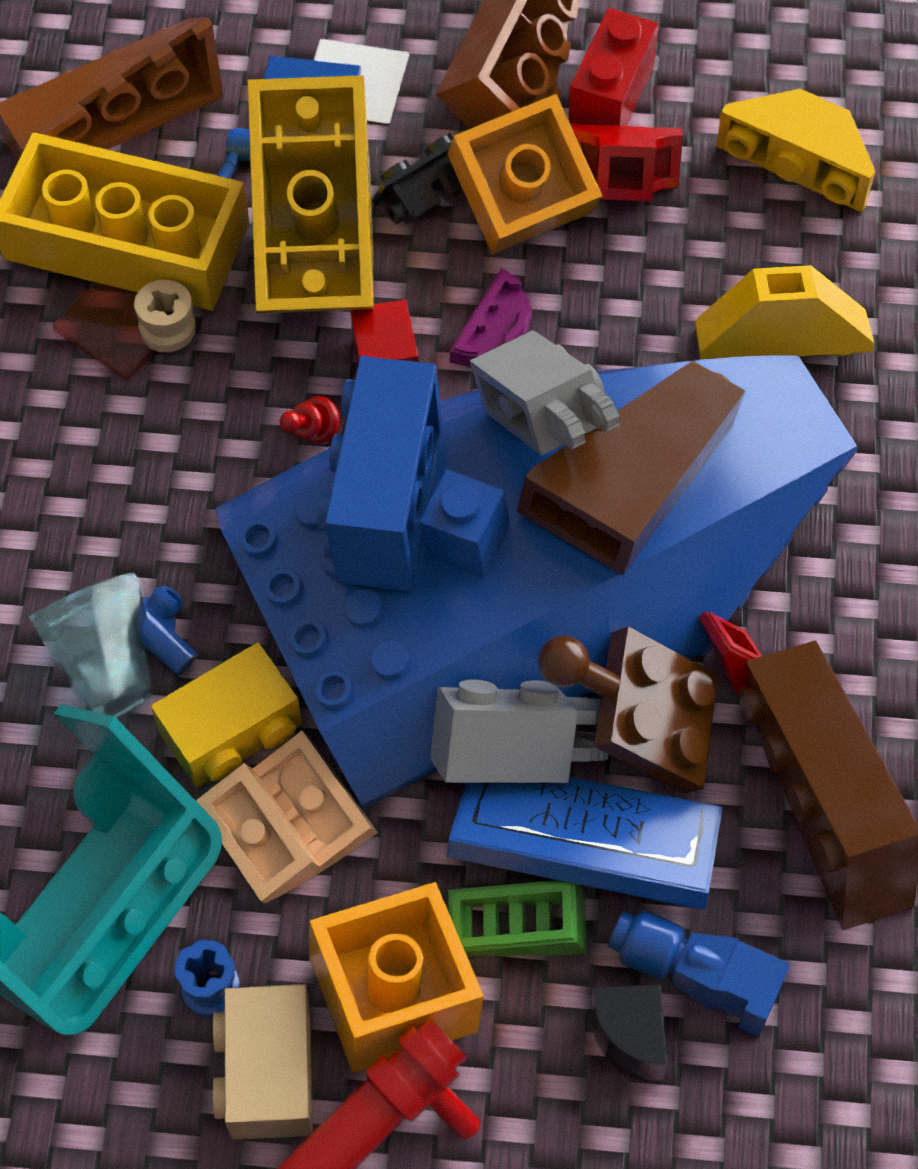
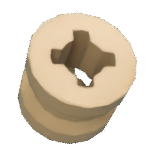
(156, 328)

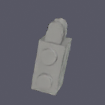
(542, 393)
(511, 733)

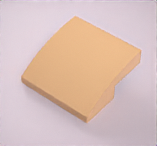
(286, 818)

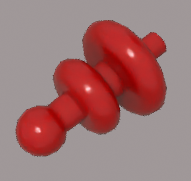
(312, 420)

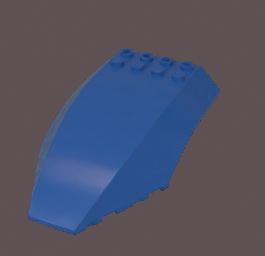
(379, 654)

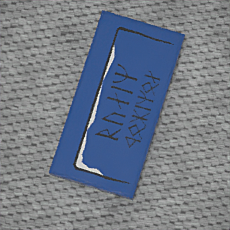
(591, 837)

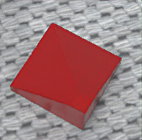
(731, 646)

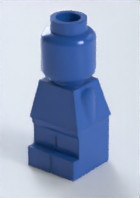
(707, 968)

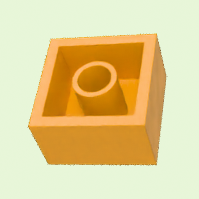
(524, 173)
(391, 970)

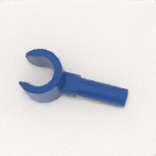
(236, 150)

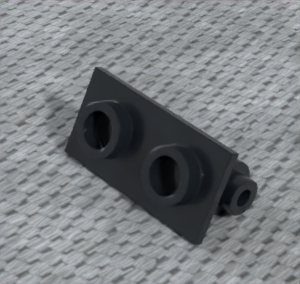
(410, 187)

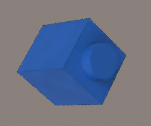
(465, 522)

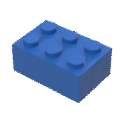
(382, 473)

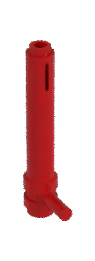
(394, 1091)

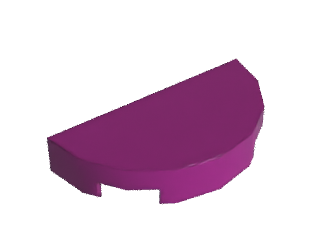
(498, 319)

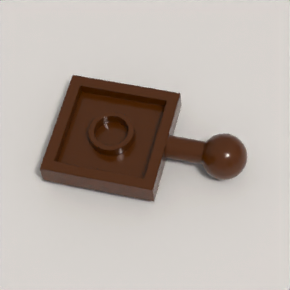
(651, 706)

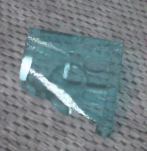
(99, 644)

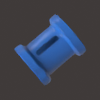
(196, 963)

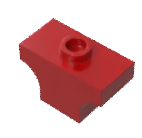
(631, 160)

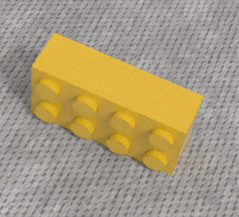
(121, 219)

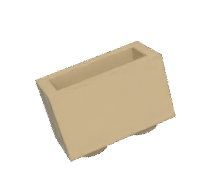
(265, 1062)

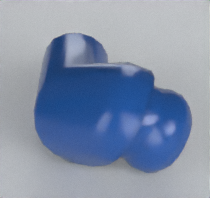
(158, 633)

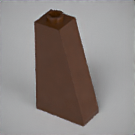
(627, 480)

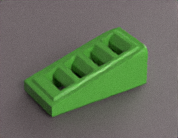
(518, 942)

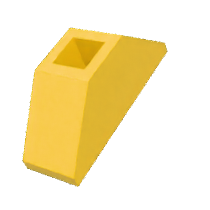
(802, 143)
(783, 315)

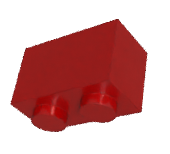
(613, 70)

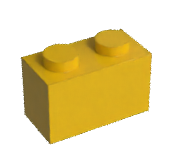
(228, 715)

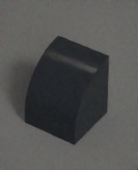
(631, 1029)

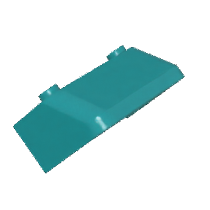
(114, 889)

